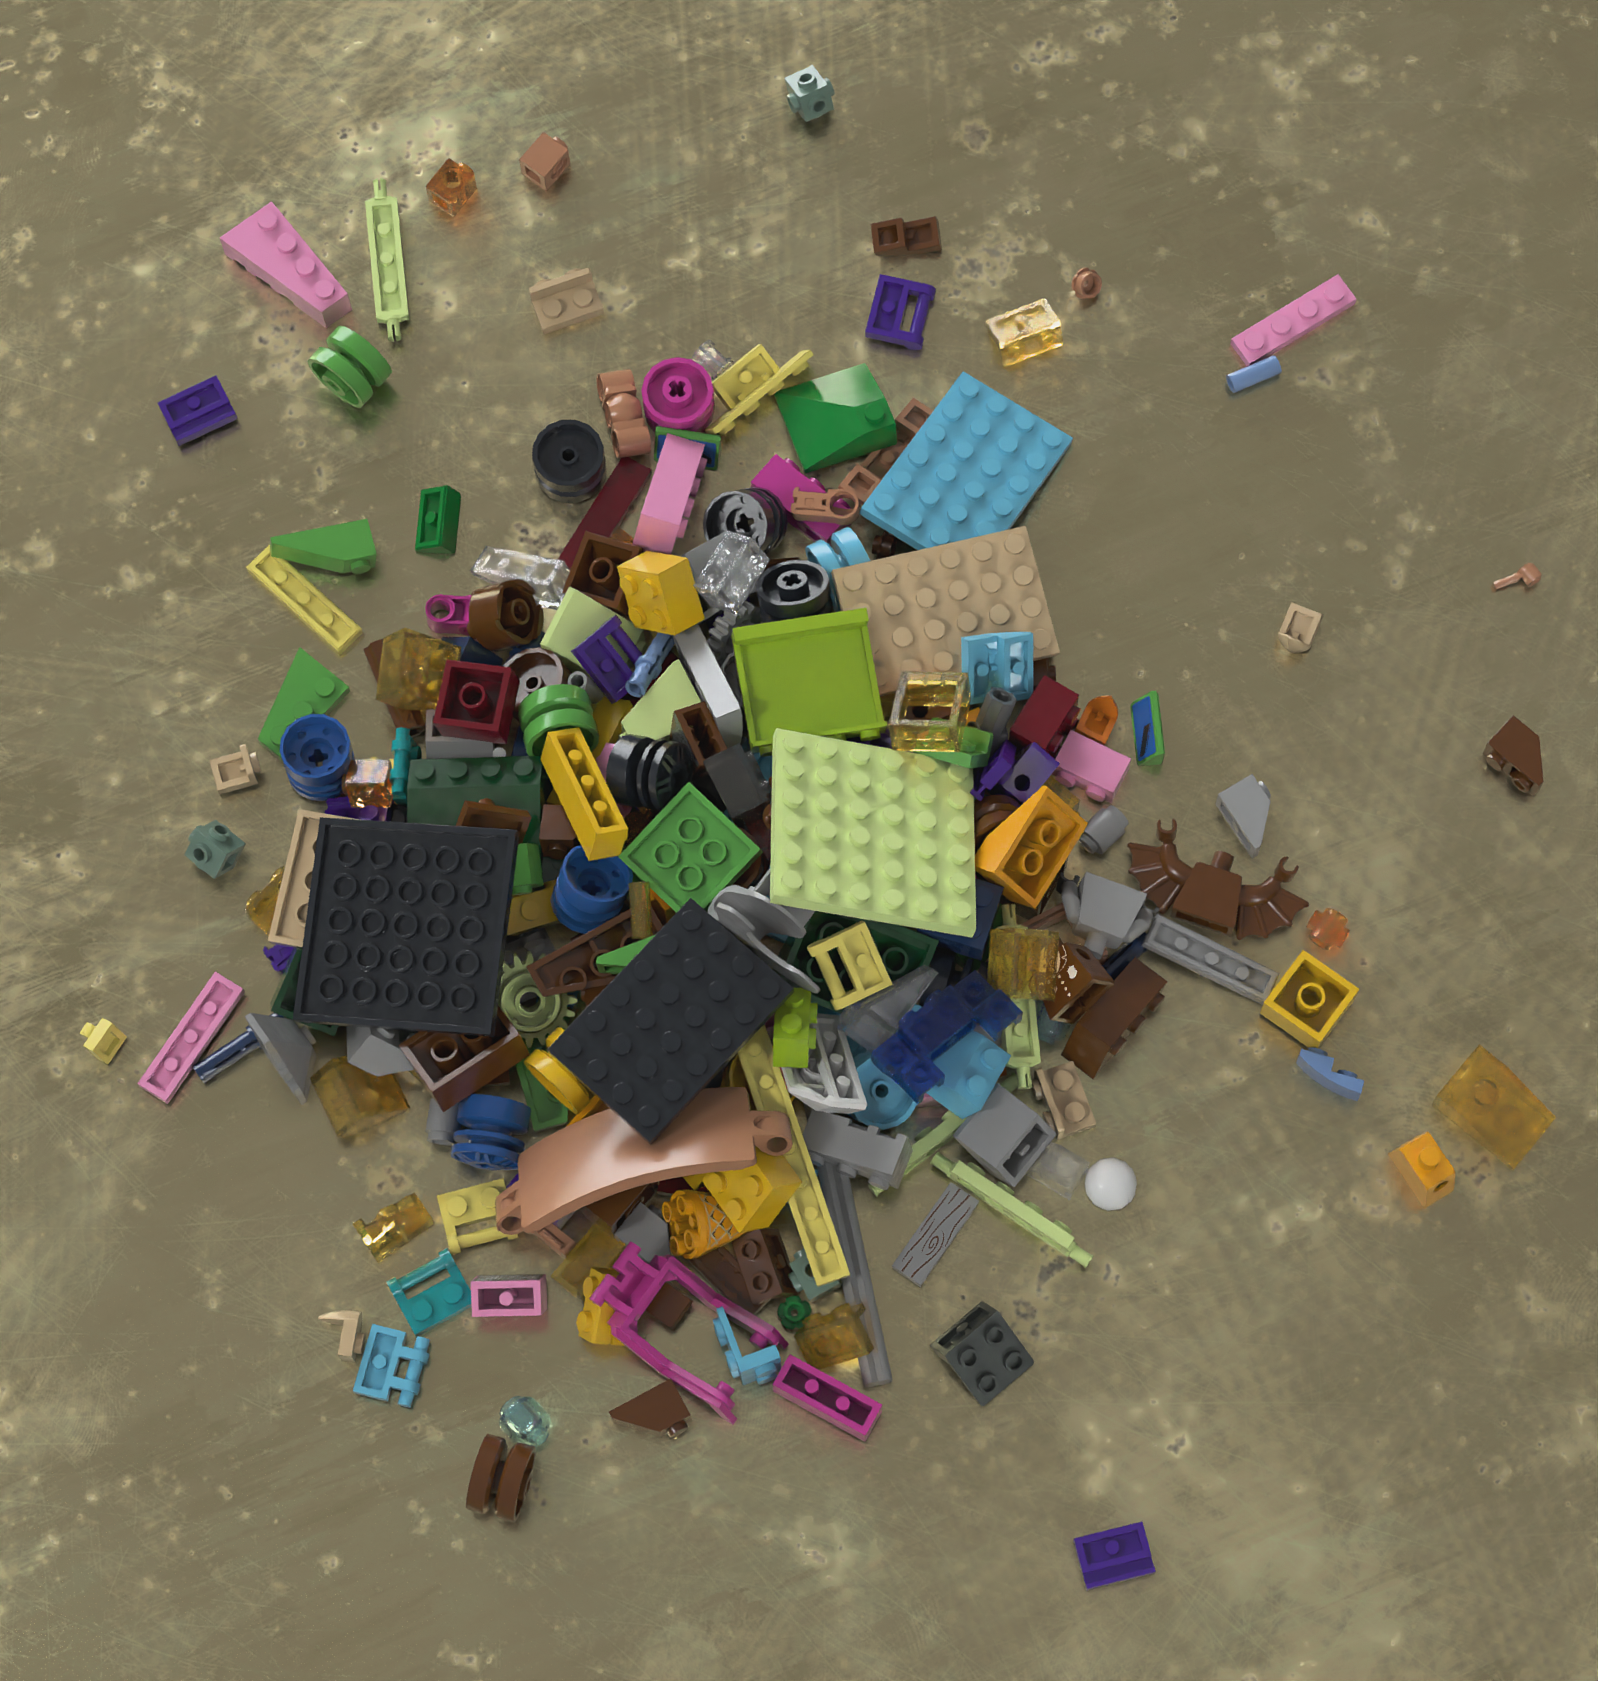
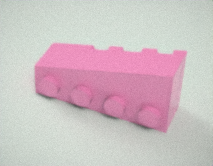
(280, 257)
(669, 495)

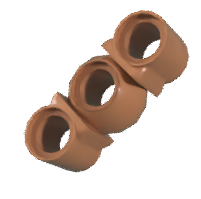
(623, 413)

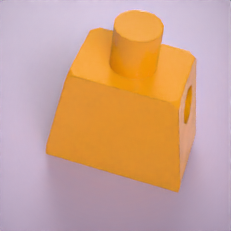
(1424, 1168)

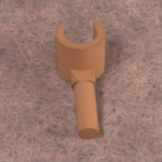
(1528, 573)

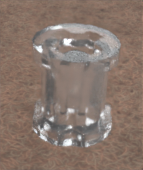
(712, 359)

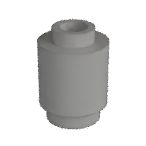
(1103, 830)
(442, 1124)

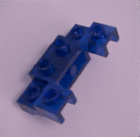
(937, 1027)

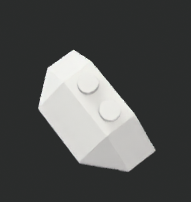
(831, 1076)

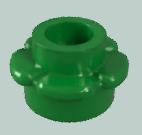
(793, 1303)

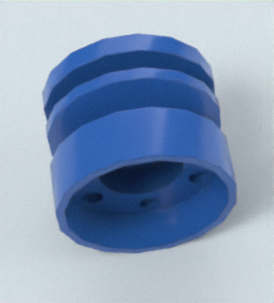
(312, 741)
(589, 890)
(491, 1126)

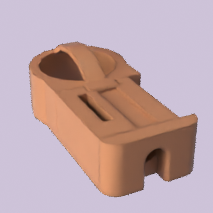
(820, 508)
(555, 1239)

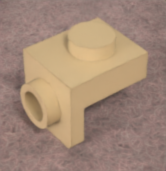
(235, 770)

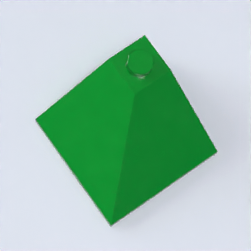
(836, 417)

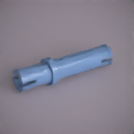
(649, 665)

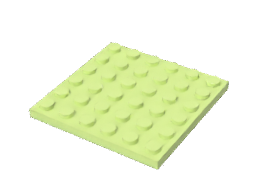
(872, 833)

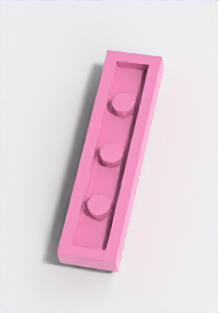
(1293, 321)
(191, 1037)

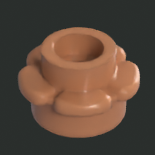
(1092, 283)

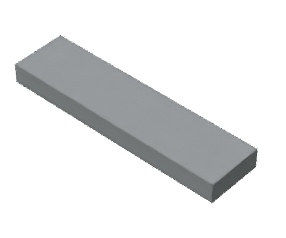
(1210, 959)

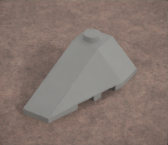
(287, 1050)

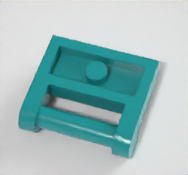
(437, 1302)

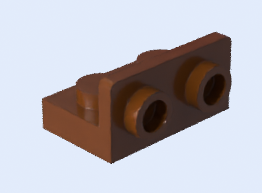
(764, 1265)

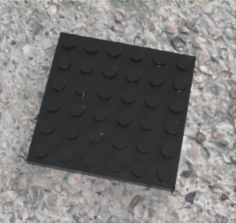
(406, 926)

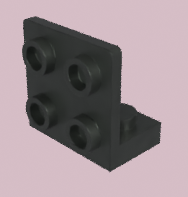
(983, 1352)

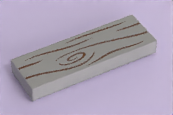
(935, 1234)

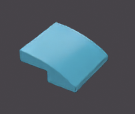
(1000, 662)

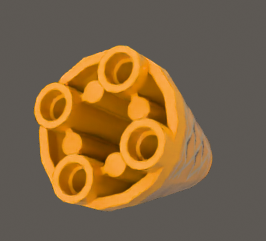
(696, 1224)

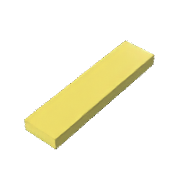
(305, 600)

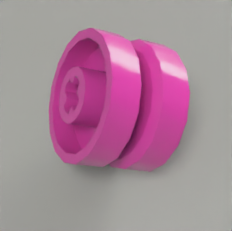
(678, 395)

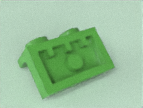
(973, 751)

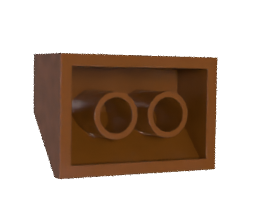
(461, 1064)

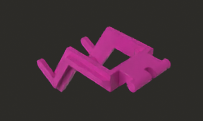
(633, 1293)

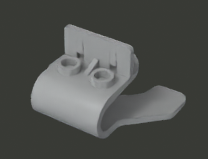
(752, 916)

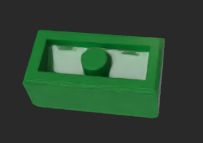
(438, 520)

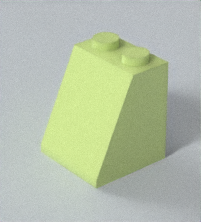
(576, 620)
(655, 710)

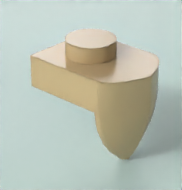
(1299, 628)
(351, 1339)

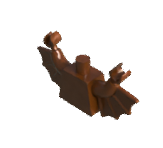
(1211, 893)

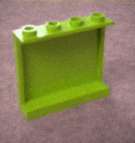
(808, 678)

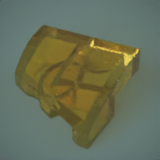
(394, 1226)

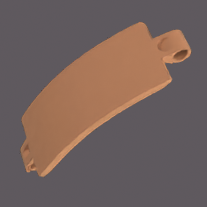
(608, 1157)

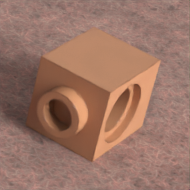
(545, 160)

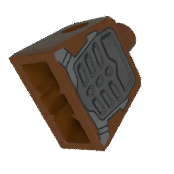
(701, 740)

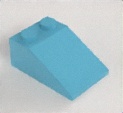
(970, 1073)

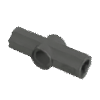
(994, 717)

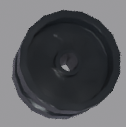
(569, 461)
(793, 591)

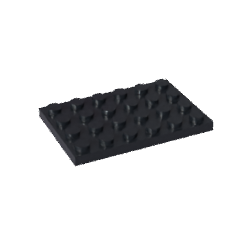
(670, 1021)

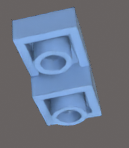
(1319, 1066)

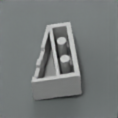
(857, 1149)

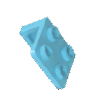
(757, 1366)

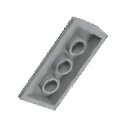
(710, 683)

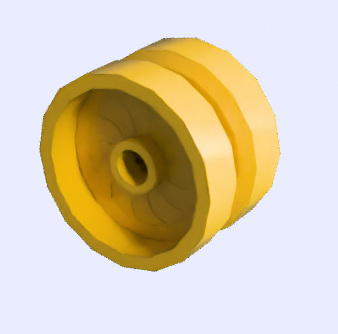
(556, 1078)

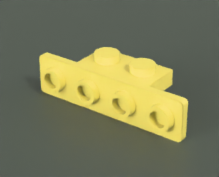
(750, 380)

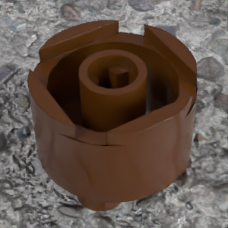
(504, 615)

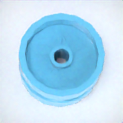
(845, 551)
(886, 1101)

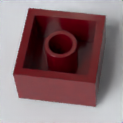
(476, 701)
(1046, 717)

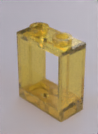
(930, 689)

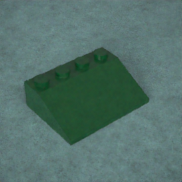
(442, 785)
(898, 947)

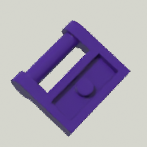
(889, 310)
(604, 662)

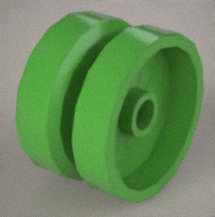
(349, 366)
(554, 710)

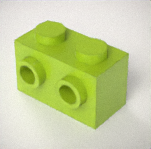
(792, 1030)

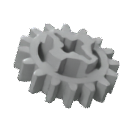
(721, 640)

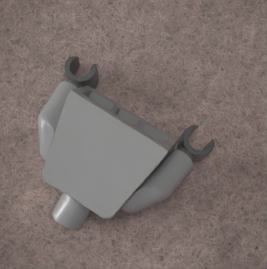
(1104, 911)

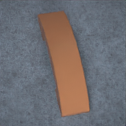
(867, 476)

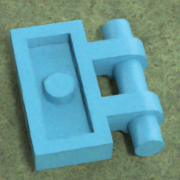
(381, 1361)

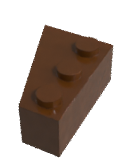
(1113, 1017)

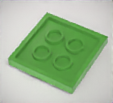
(690, 851)

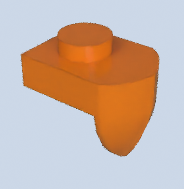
(1098, 719)

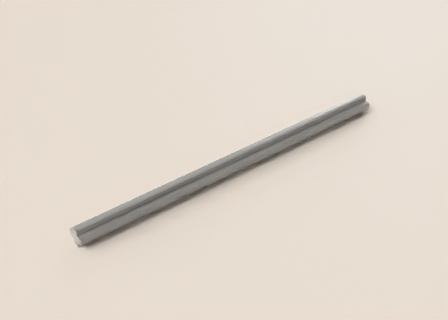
(857, 1287)

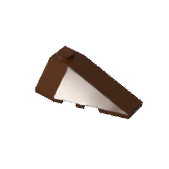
(574, 964)

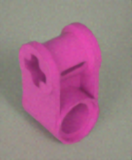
(458, 614)

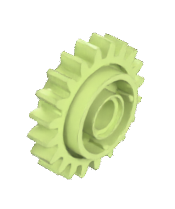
(541, 1017)

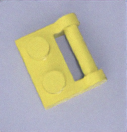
(860, 960)
(471, 1207)

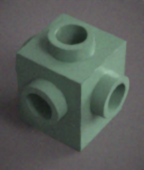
(809, 93)
(214, 848)
(802, 1281)

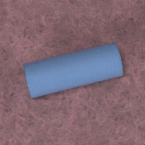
(1253, 374)

